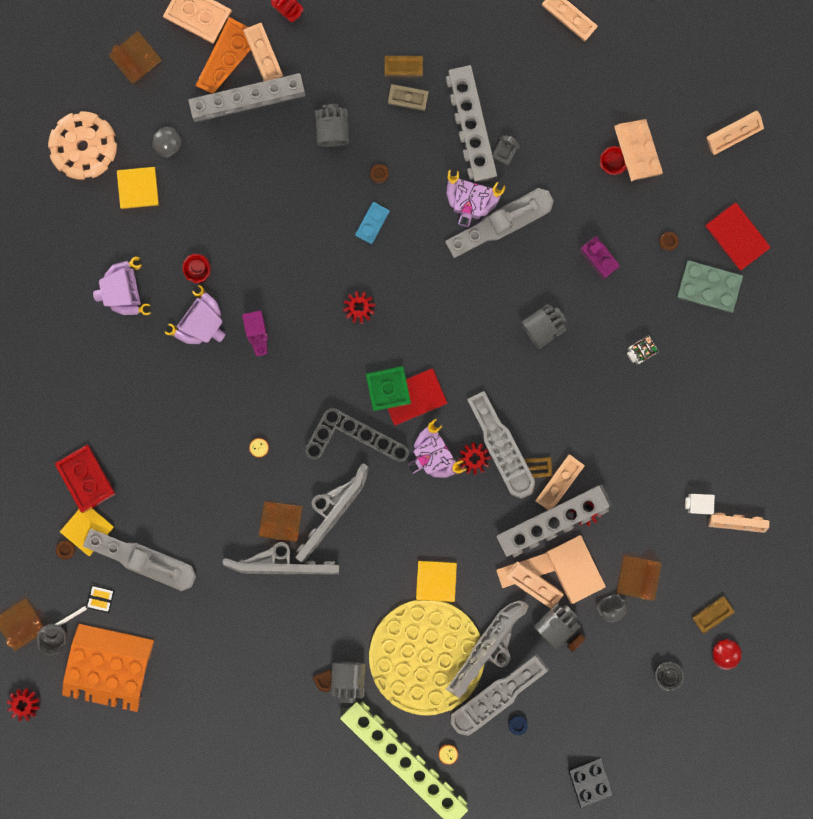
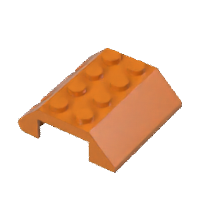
(107, 666)

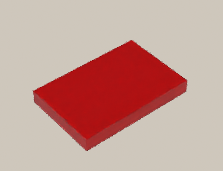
(737, 236)
(424, 396)
(85, 479)

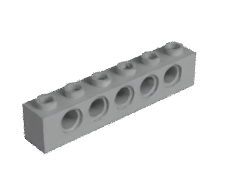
(465, 76)
(246, 97)
(596, 495)

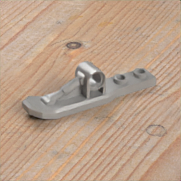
(502, 221)
(502, 448)
(336, 504)
(143, 560)
(270, 563)
(492, 642)
(496, 697)

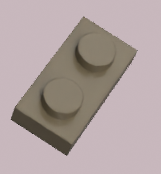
(408, 97)

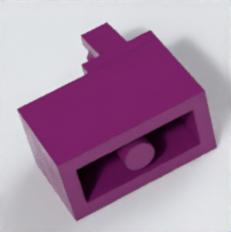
(599, 258)
(256, 331)

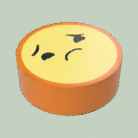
(259, 447)
(448, 754)

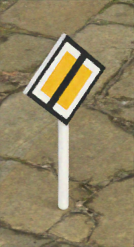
(99, 599)

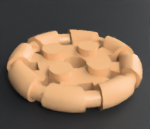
(74, 137)

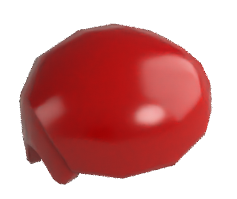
(613, 161)
(196, 268)
(726, 654)

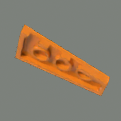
(225, 57)

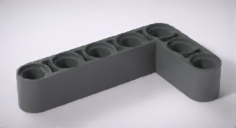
(356, 434)

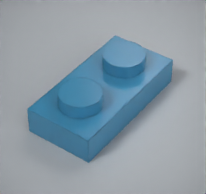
(372, 223)

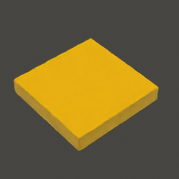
(138, 188)
(80, 524)
(436, 581)

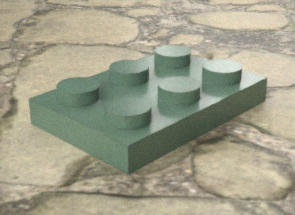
(709, 286)

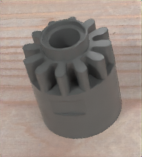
(332, 126)
(544, 325)
(558, 625)
(348, 681)

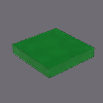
(388, 388)

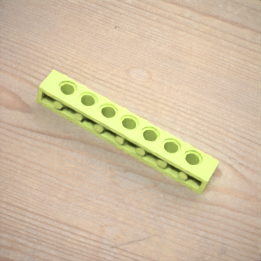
(407, 773)

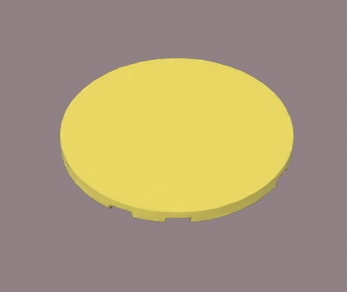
(420, 653)

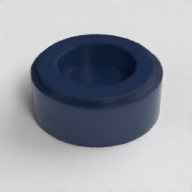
(518, 725)

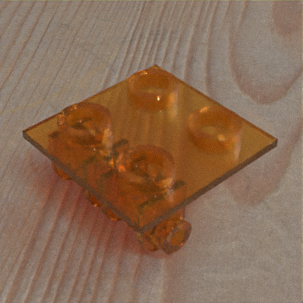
(134, 57)
(280, 521)
(639, 578)
(20, 625)

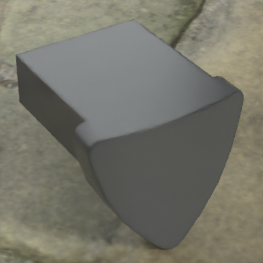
(506, 149)

